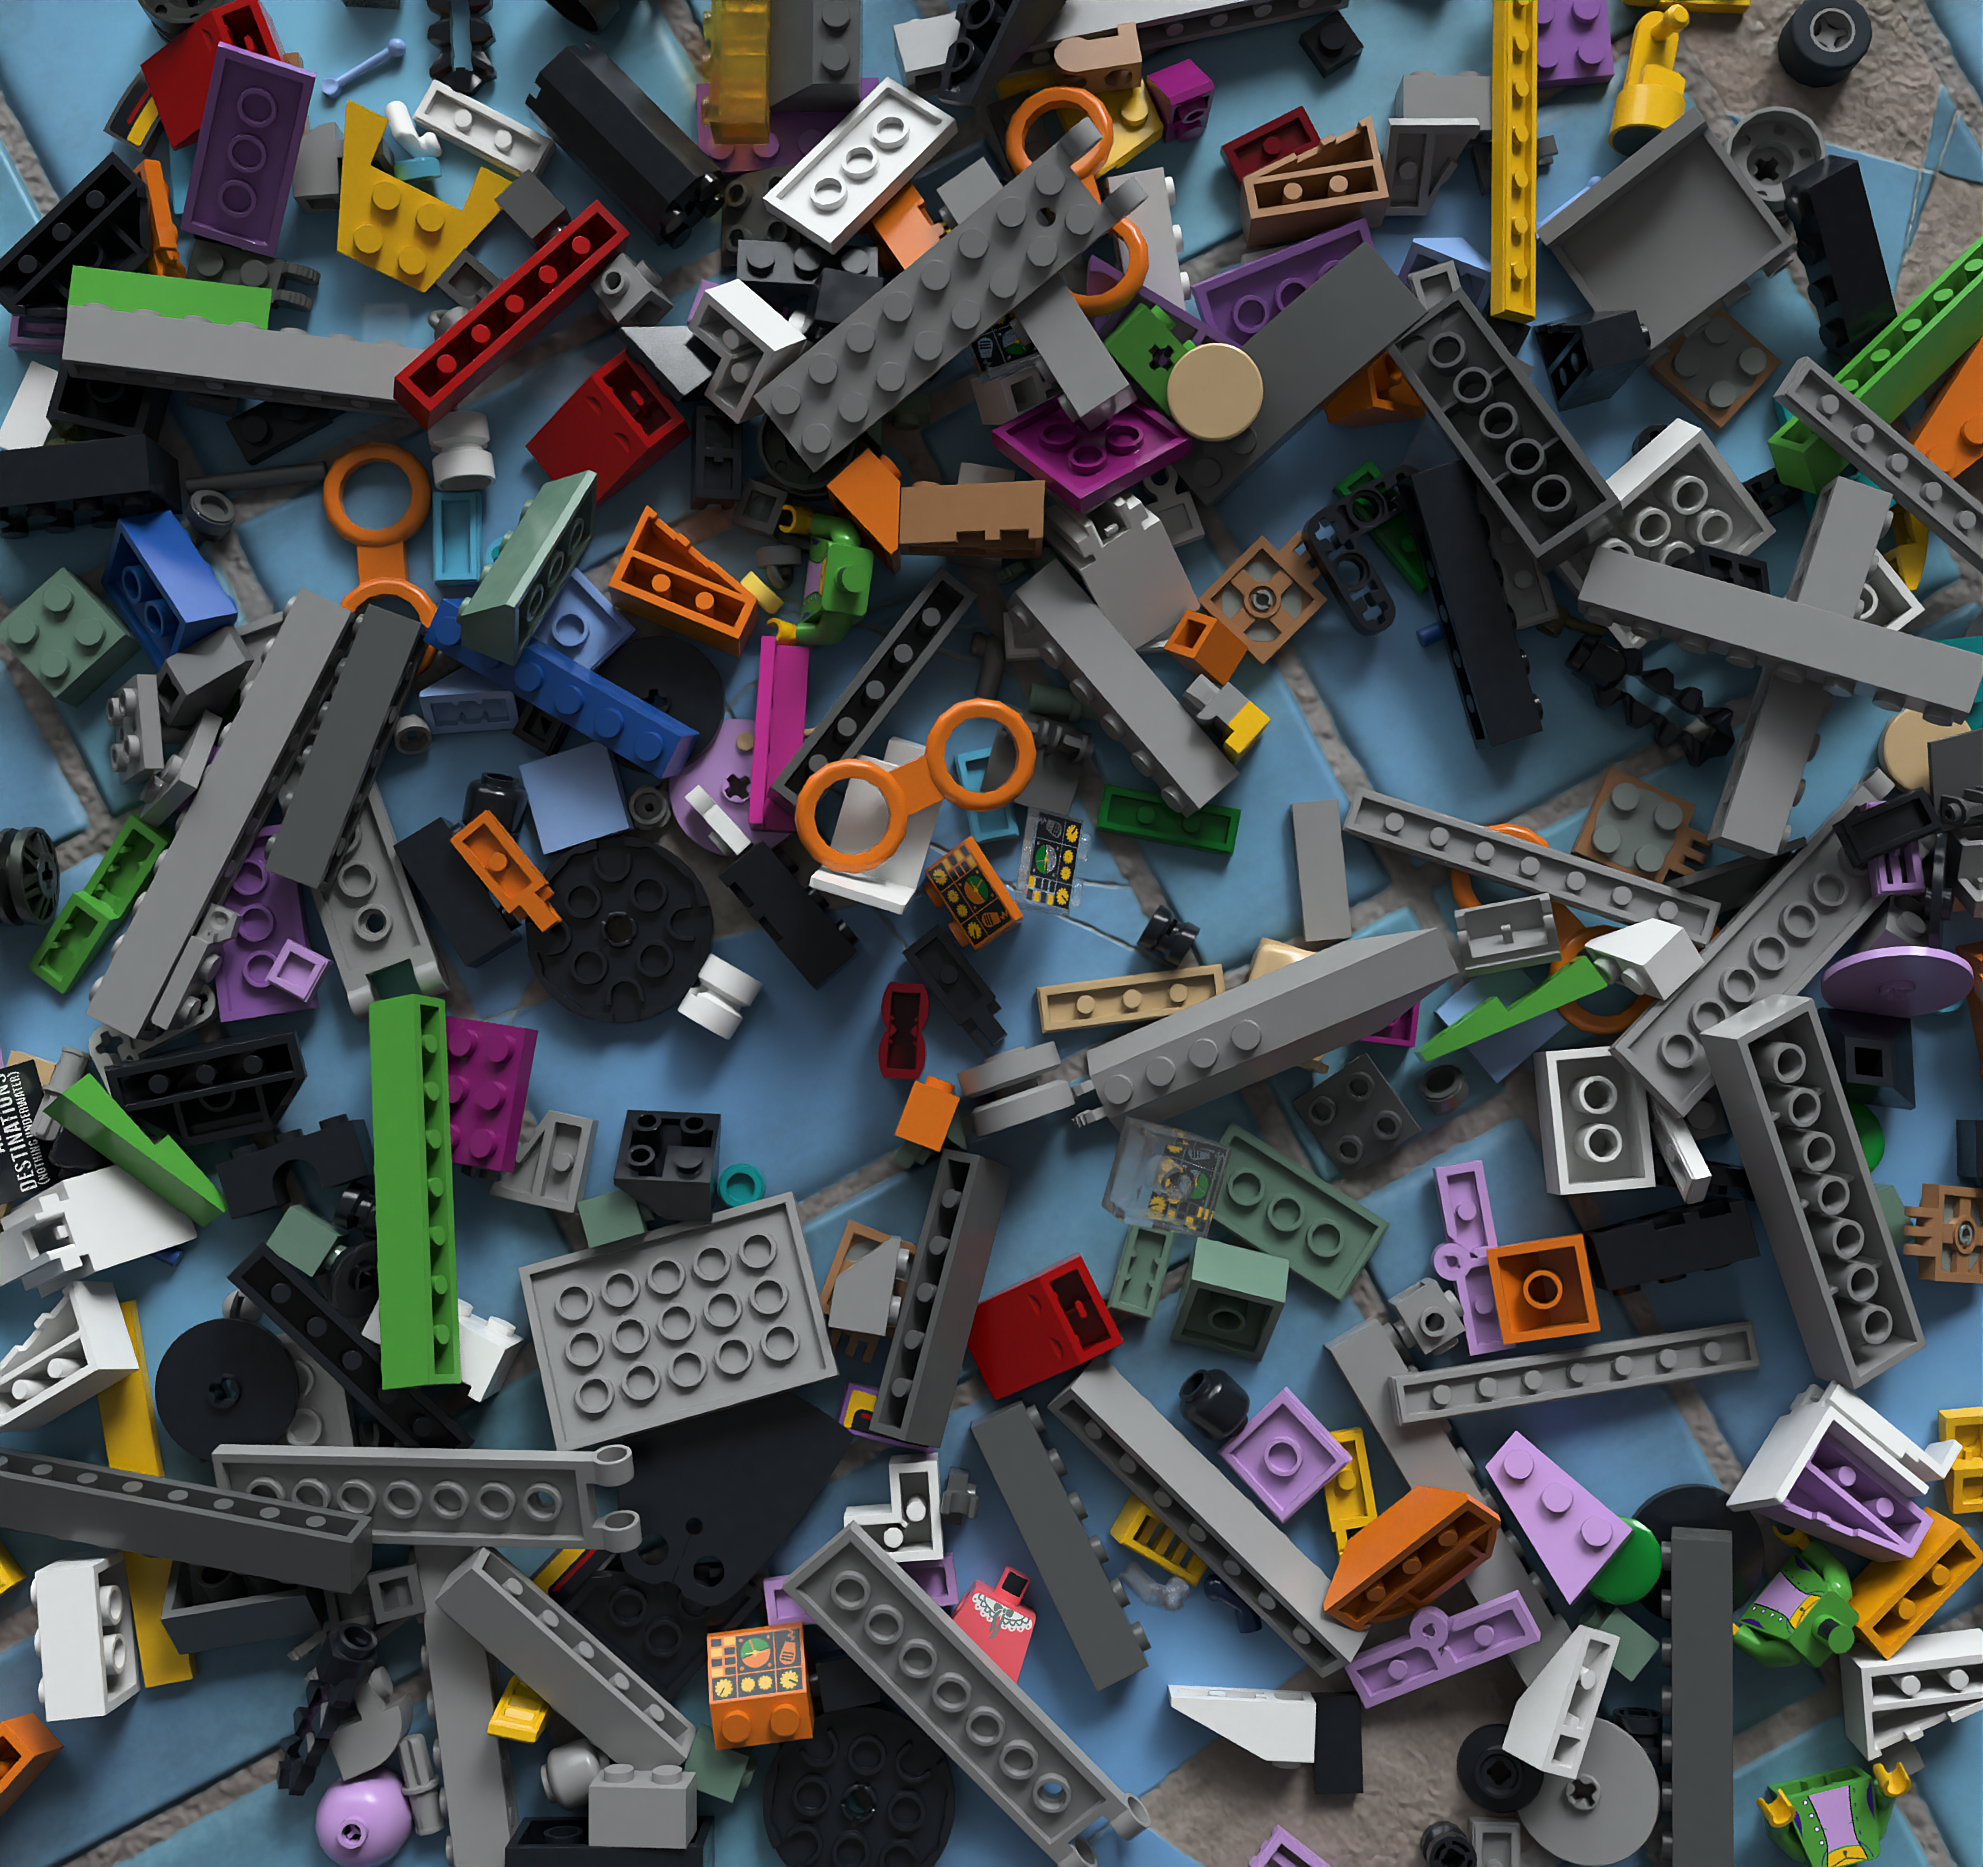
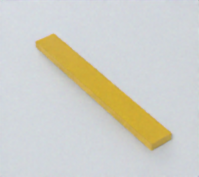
(1514, 160)
(135, 1447)

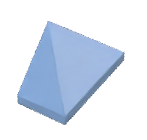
(1471, 267)
(468, 704)

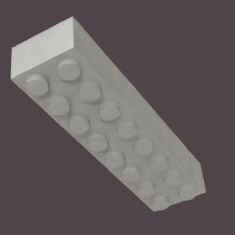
(1813, 1189)

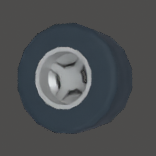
(1824, 41)

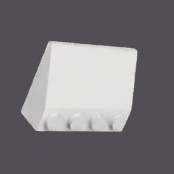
(1673, 500)

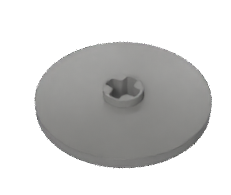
(1622, 1806)

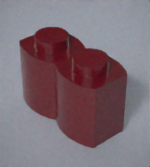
(905, 1016)

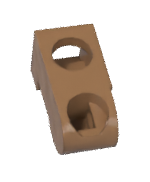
(1100, 63)

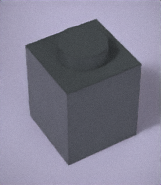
(533, 210)

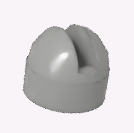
(416, 744)
(248, 1309)

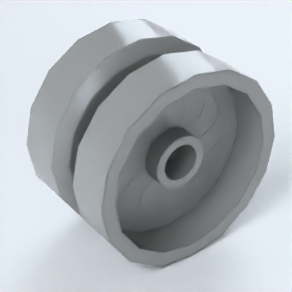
(1015, 1087)

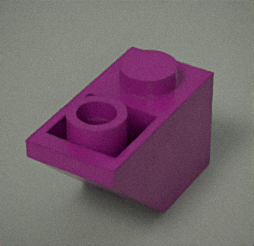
(1181, 99)

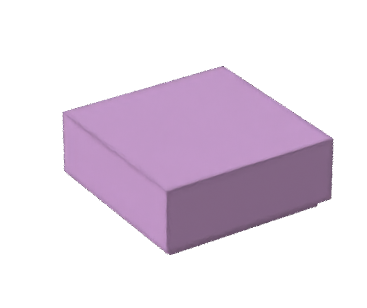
(299, 971)

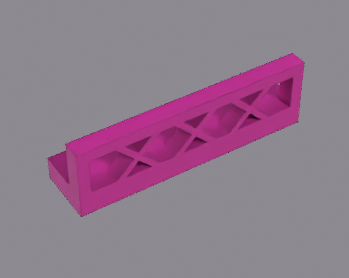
(777, 728)

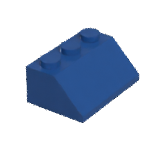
(163, 585)

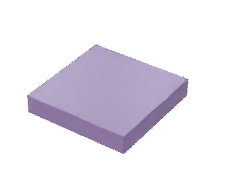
(1285, 1455)

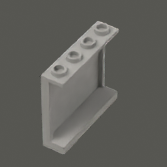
(1670, 235)

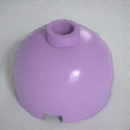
(364, 1819)

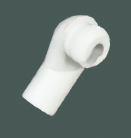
(406, 135)

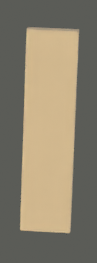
(1126, 998)

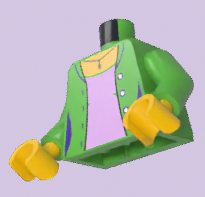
(835, 580)
(1801, 1610)
(1833, 1814)

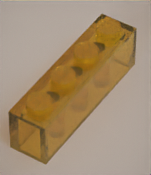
(738, 72)

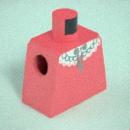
(998, 1619)

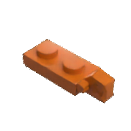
(163, 230)
(506, 870)

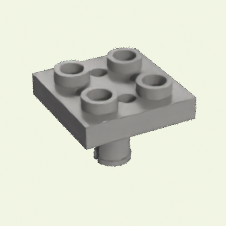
(139, 730)

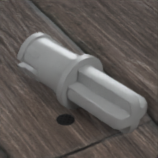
(69, 1070)
(420, 1784)

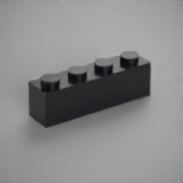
(1840, 253)

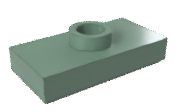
(1141, 1271)

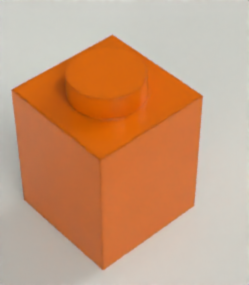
(1206, 647)
(928, 1113)

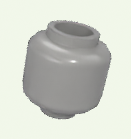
(571, 1771)

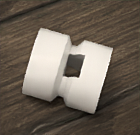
(461, 454)
(720, 997)

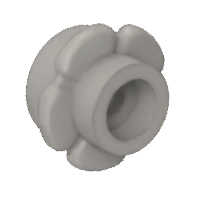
(649, 795)

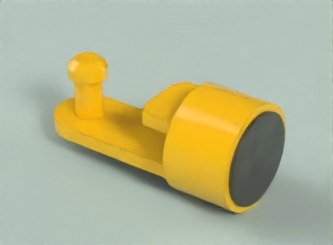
(1651, 88)

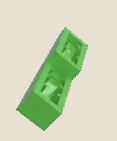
(170, 296)
(102, 906)
(1489, 1017)
(162, 1167)

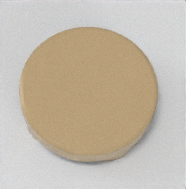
(1215, 392)
(1905, 751)

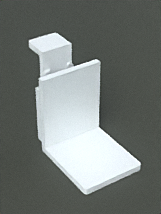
(1123, 563)
(863, 824)
(86, 1229)
(1856, 1427)

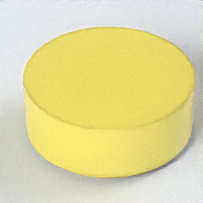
(766, 596)

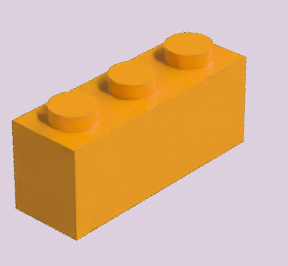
(1905, 1593)

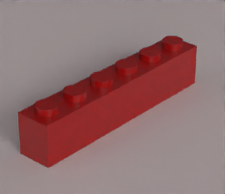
(509, 316)

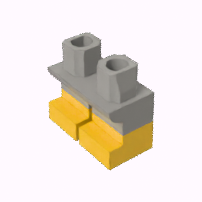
(1226, 715)

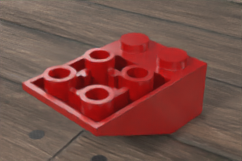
(183, 67)
(610, 426)
(1041, 1327)

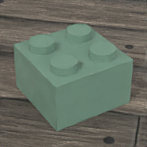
(68, 637)

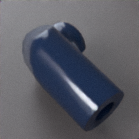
(1246, 1617)

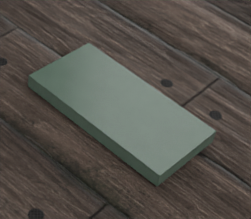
(1294, 1215)

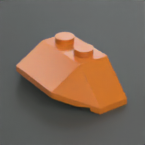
(1410, 1556)

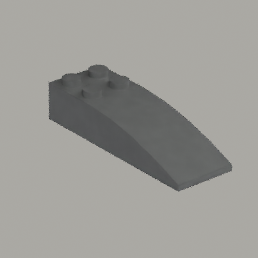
(1305, 363)
(1505, 433)

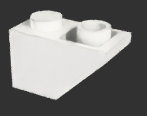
(1646, 957)

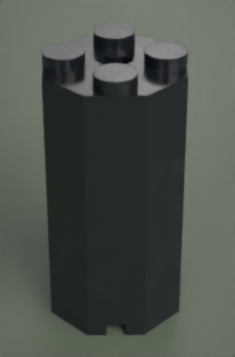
(626, 144)

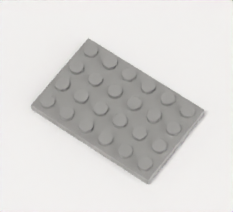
(677, 1323)

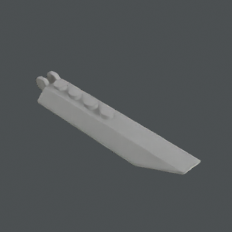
(1263, 1026)

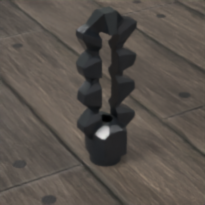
(481, 37)
(1605, 668)
(341, 1666)

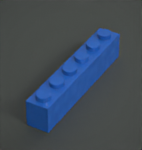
(576, 698)

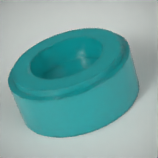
(741, 1185)

